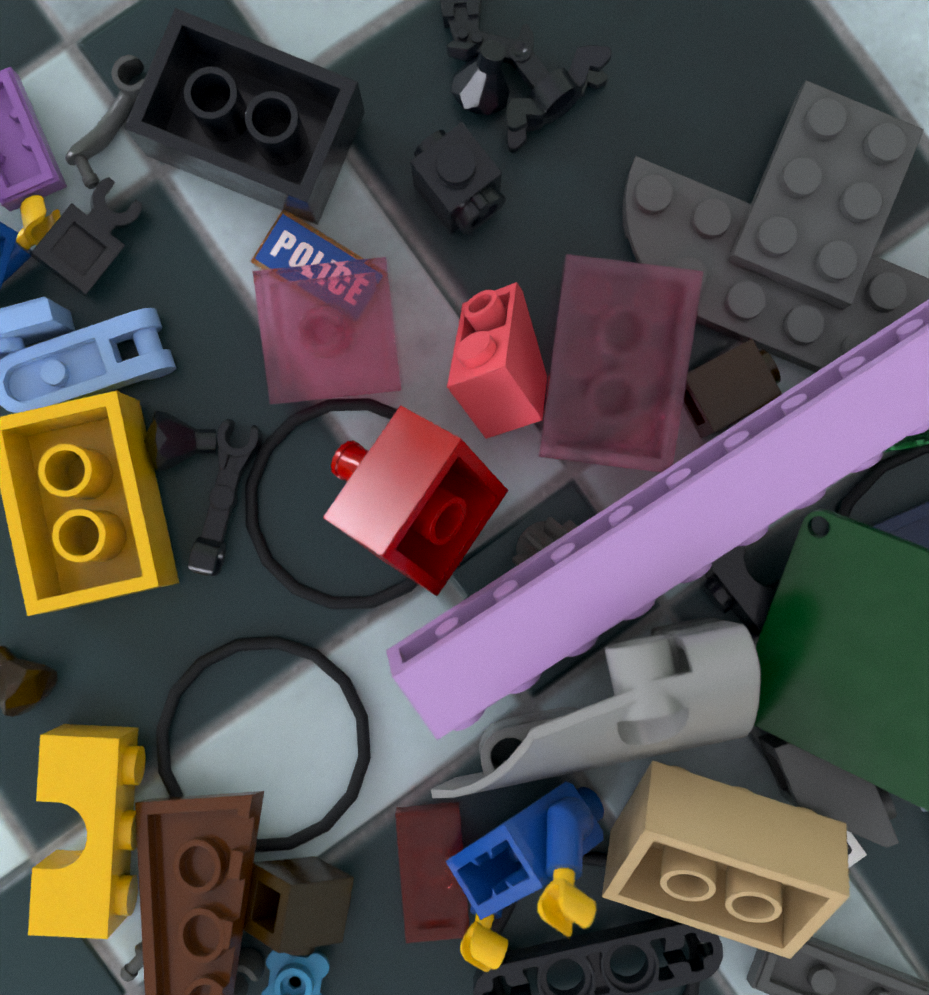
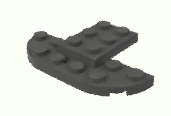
(800, 256)

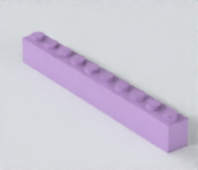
(668, 529)

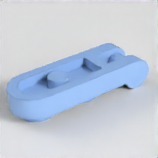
(84, 363)

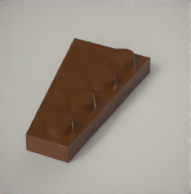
(195, 889)

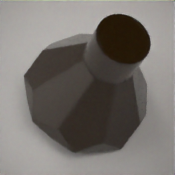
(23, 683)

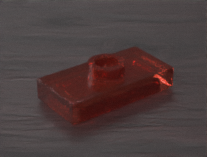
(431, 895)

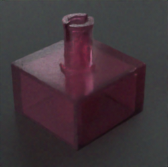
(328, 330)

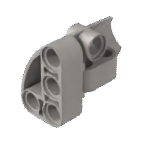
(671, 694)

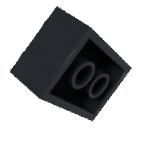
(246, 116)

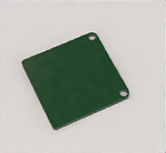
(851, 654)

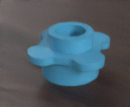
(307, 968)

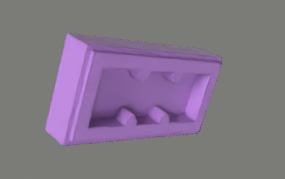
(25, 155)

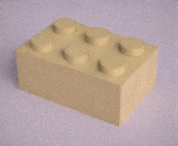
(726, 860)

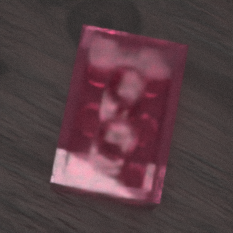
(619, 363)

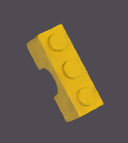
(96, 775)

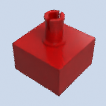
(414, 498)

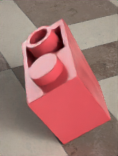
(498, 363)

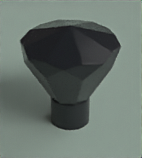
(481, 83)
(173, 441)

